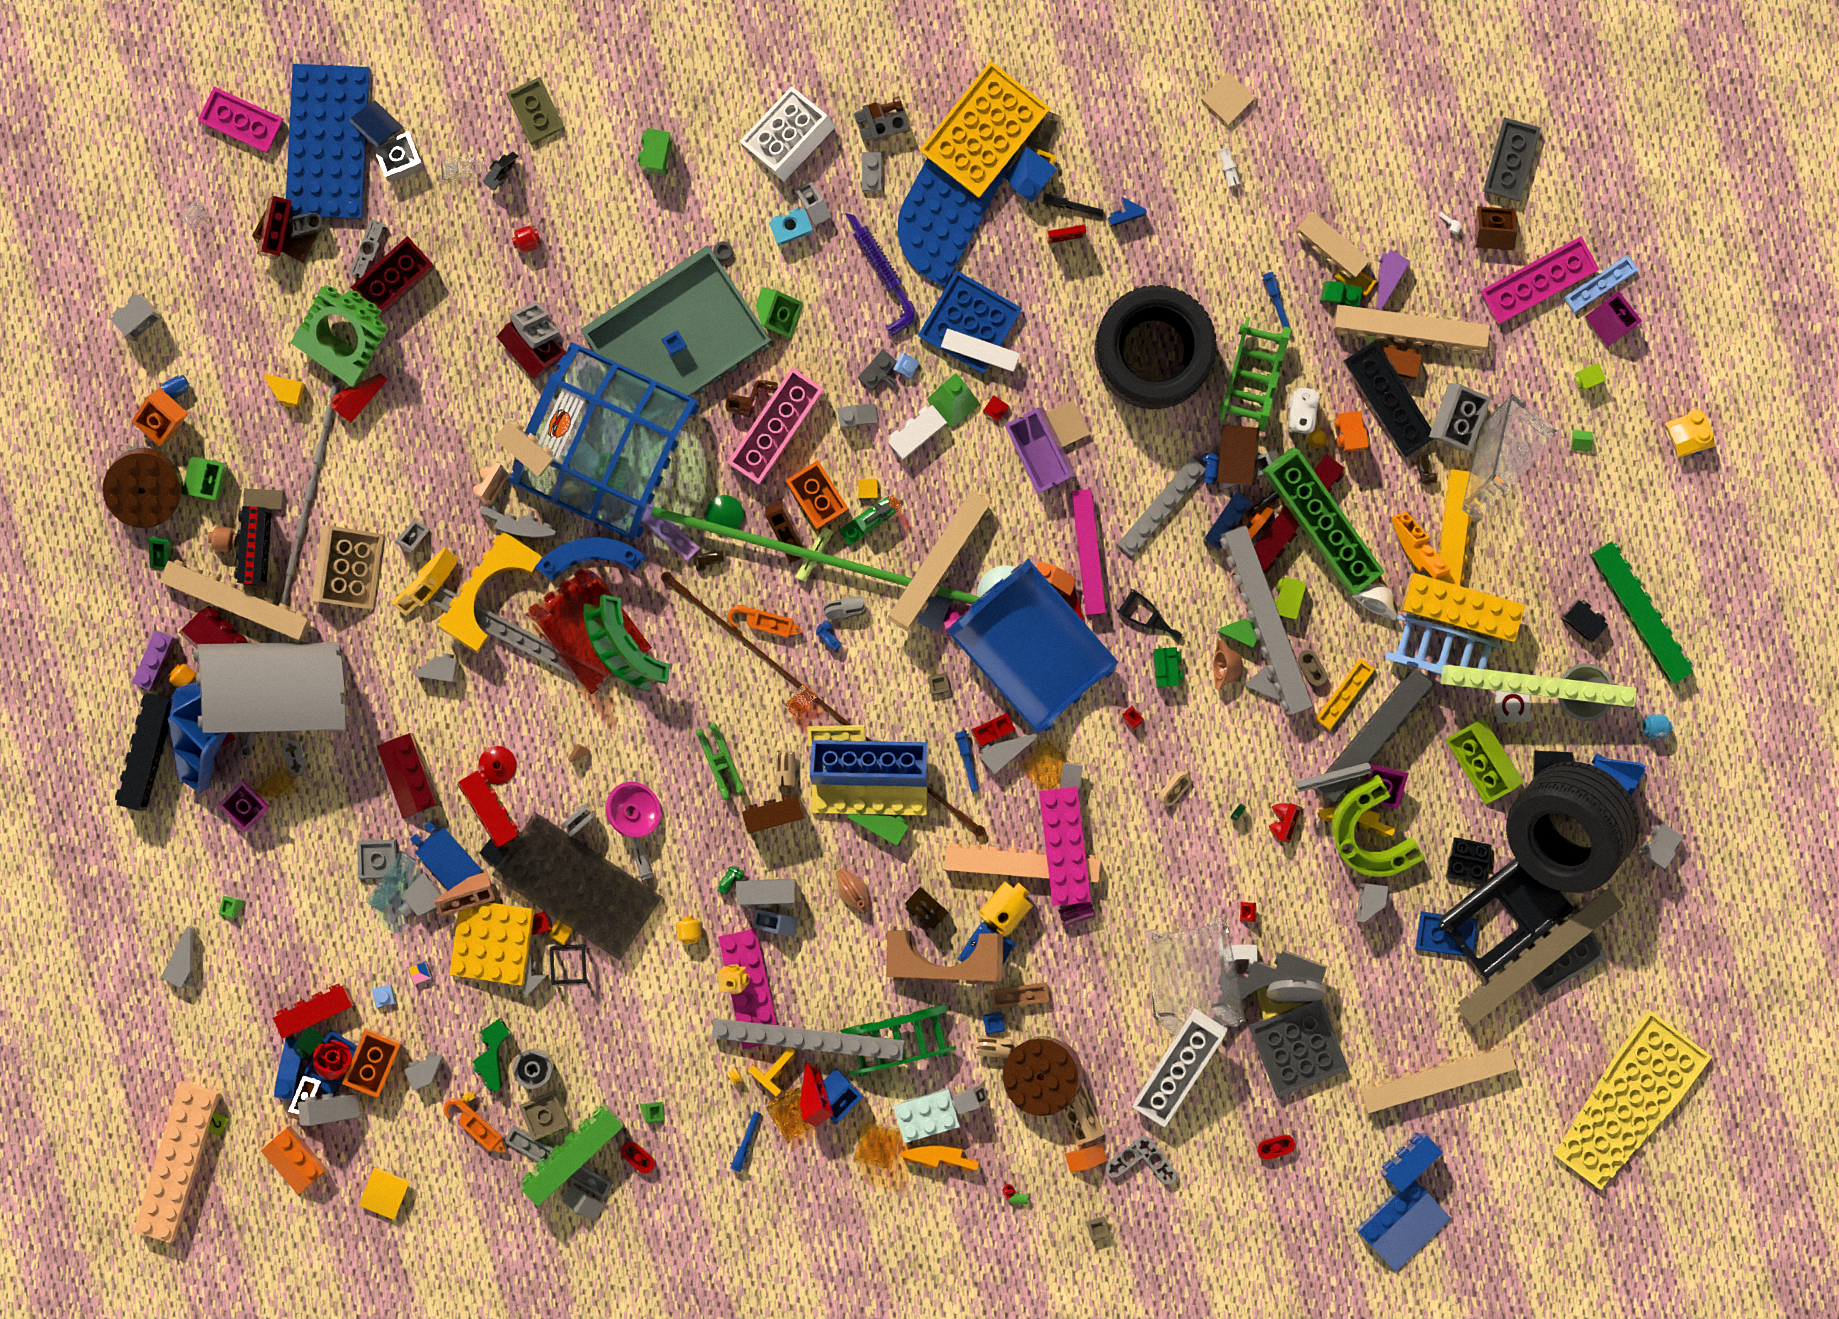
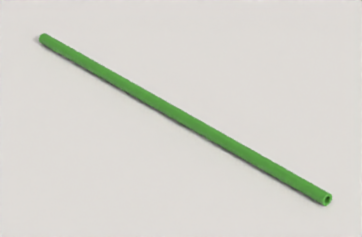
(804, 553)

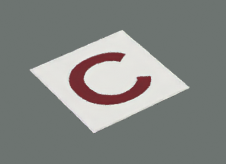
(1512, 707)

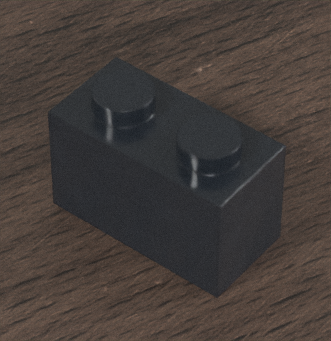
(1584, 620)

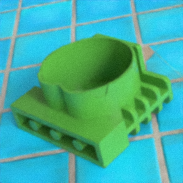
(334, 354)

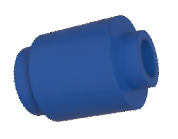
(176, 386)

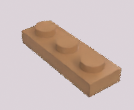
(1019, 995)

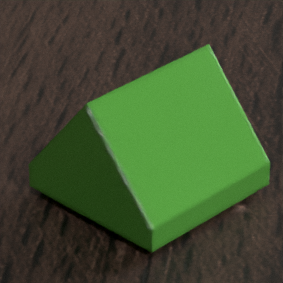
(1581, 440)

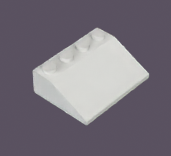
(788, 133)

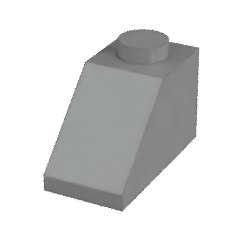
(813, 203)
(857, 415)
(440, 668)
(970, 1099)

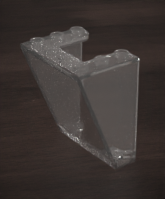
(1503, 453)
(1194, 972)

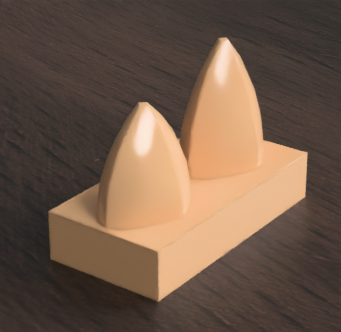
(494, 479)

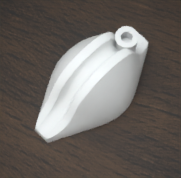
(1377, 599)

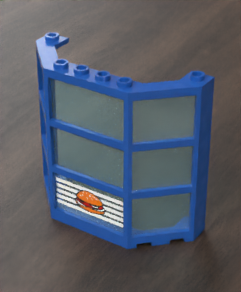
(607, 438)

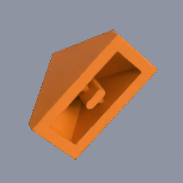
(1086, 1157)

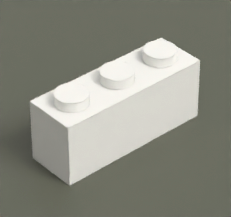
(916, 431)

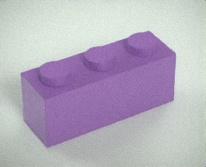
(154, 660)

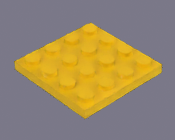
(492, 943)

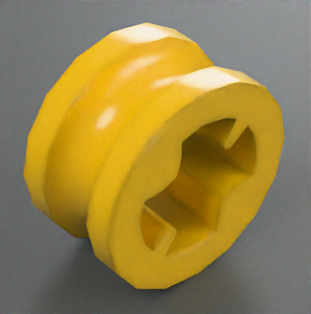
(735, 1076)

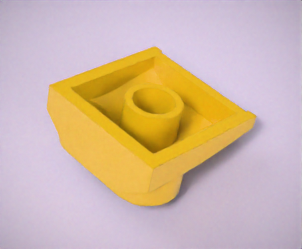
(1690, 433)

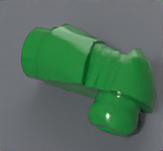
(728, 880)

